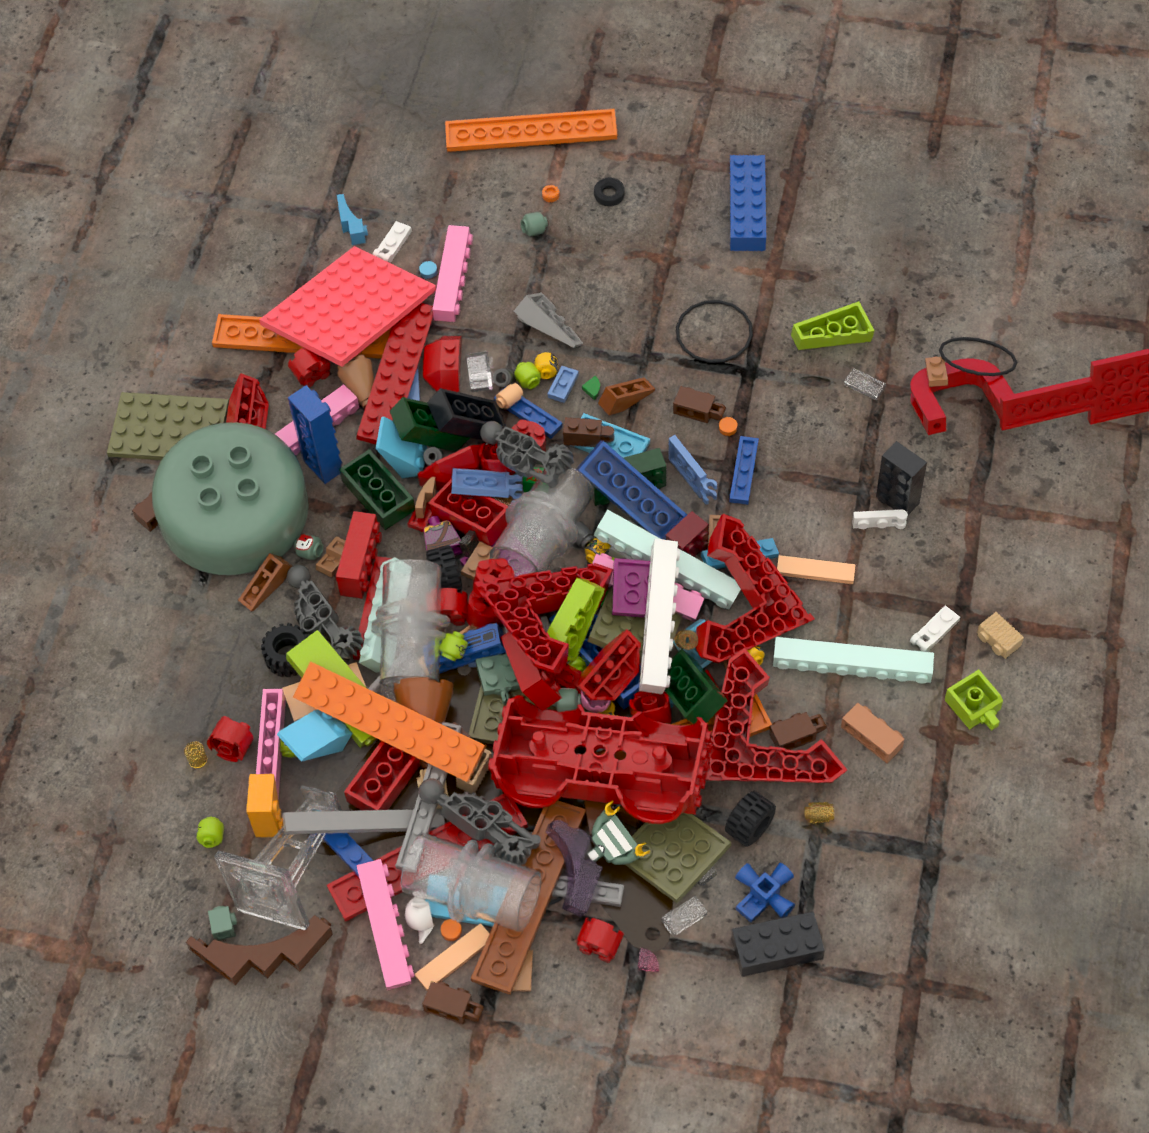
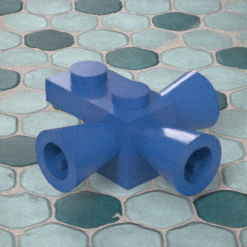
(764, 892)

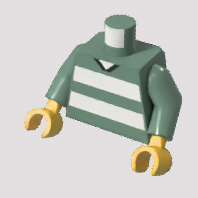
(613, 840)

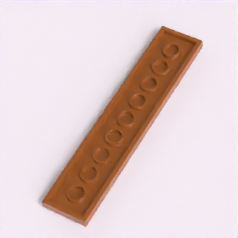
(507, 948)

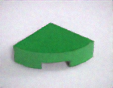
(592, 387)

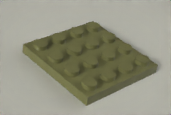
(610, 626)
(678, 854)

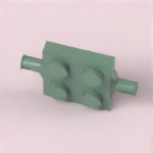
(497, 676)

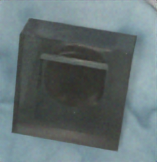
(469, 543)

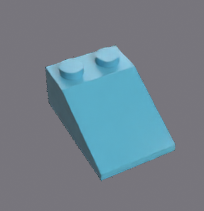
(403, 456)
(315, 736)

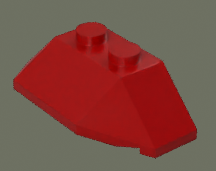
(443, 363)
(248, 402)
(442, 469)
(612, 668)

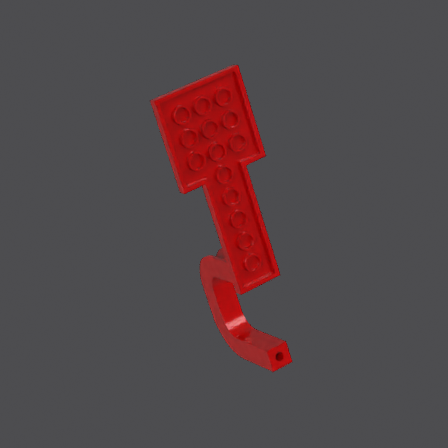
(1113, 391)

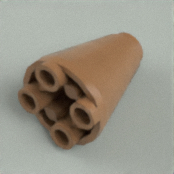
(358, 378)

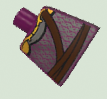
(441, 534)

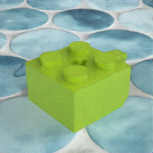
(975, 701)

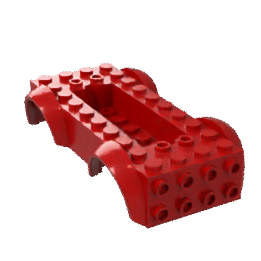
(654, 782)

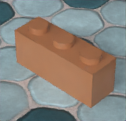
(872, 732)

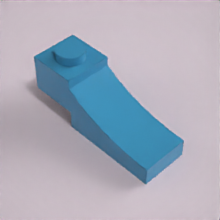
(351, 223)

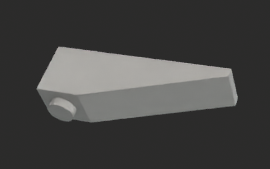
(540, 313)

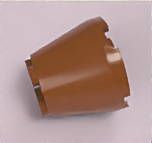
(425, 696)

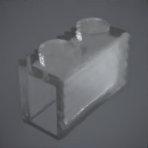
(479, 371)

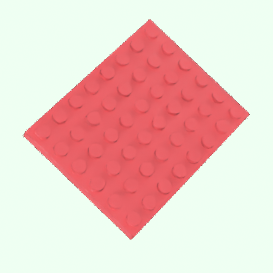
(347, 306)

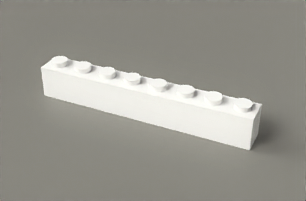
(659, 616)

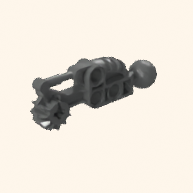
(522, 452)
(308, 614)
(477, 814)

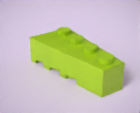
(834, 328)
(576, 615)

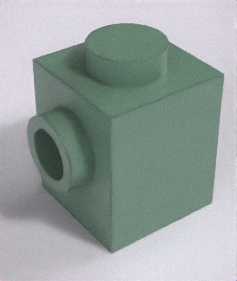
(222, 922)

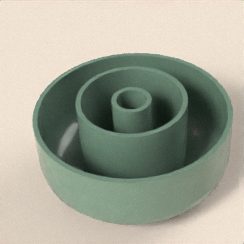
(229, 498)

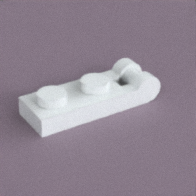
(393, 242)
(880, 519)
(935, 629)

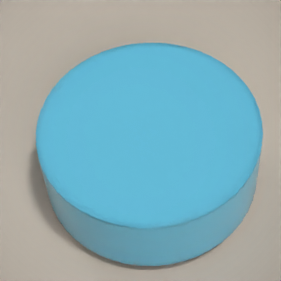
(428, 270)

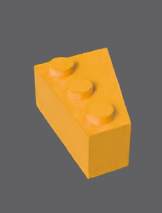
(263, 805)

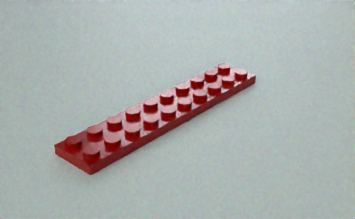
(396, 369)
(348, 890)

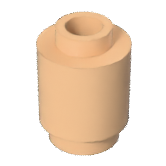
(509, 396)

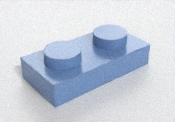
(563, 384)

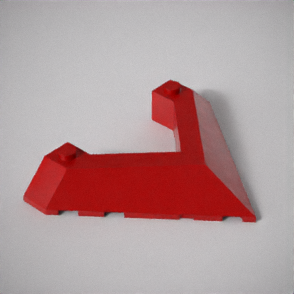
(523, 597)
(773, 602)
(737, 759)

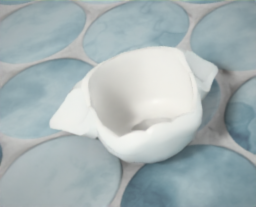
(419, 917)

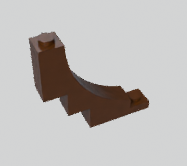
(236, 960)

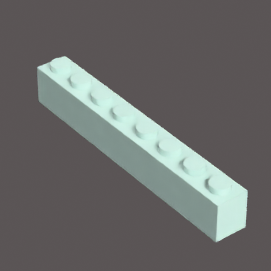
(692, 572)
(853, 660)

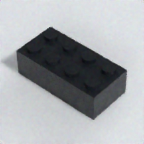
(463, 413)
(901, 478)
(777, 944)

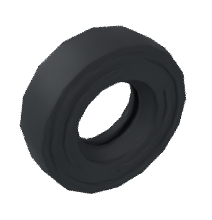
(609, 183)

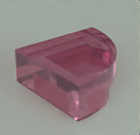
(647, 961)

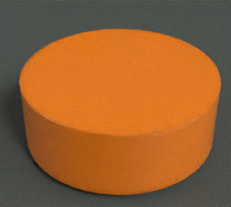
(550, 193)
(728, 426)
(451, 930)

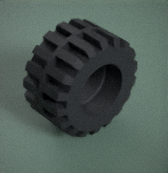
(446, 560)
(277, 639)
(750, 818)

